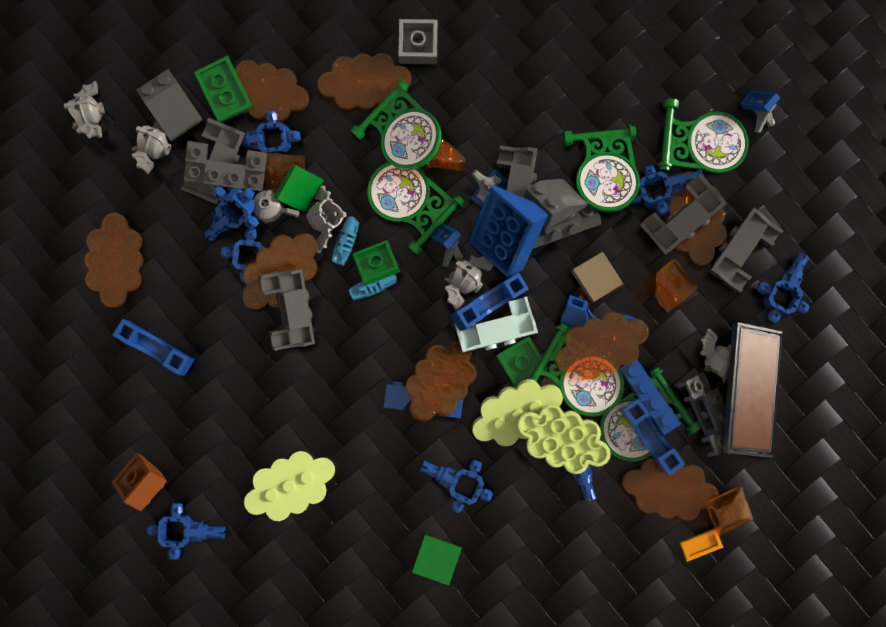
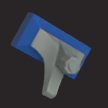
(762, 104)
(484, 185)
(448, 238)

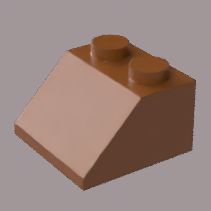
(138, 482)

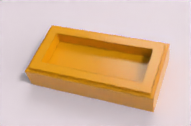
(700, 544)

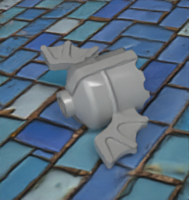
(86, 111)
(152, 145)
(273, 209)
(324, 217)
(466, 279)
(716, 358)

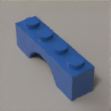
(489, 301)
(577, 313)
(153, 346)
(645, 390)
(397, 398)
(651, 438)

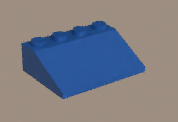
(507, 230)

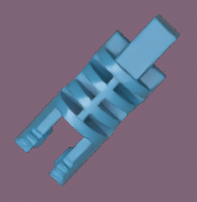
(345, 241)
(360, 291)

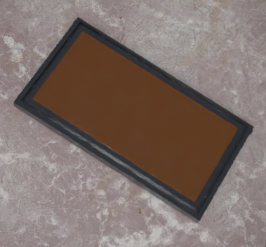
(752, 391)

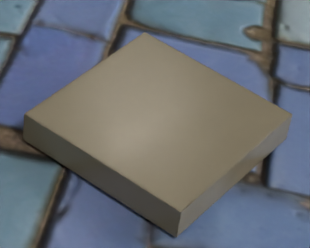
(597, 277)

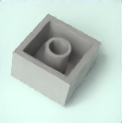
(417, 41)

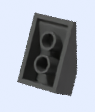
(169, 105)
(555, 199)

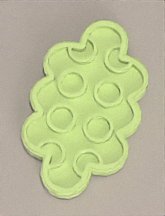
(502, 412)
(563, 439)
(289, 486)

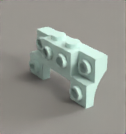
(500, 330)

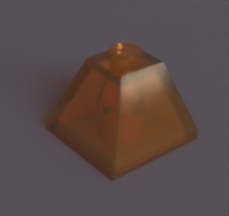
(447, 158)
(673, 285)
(729, 510)

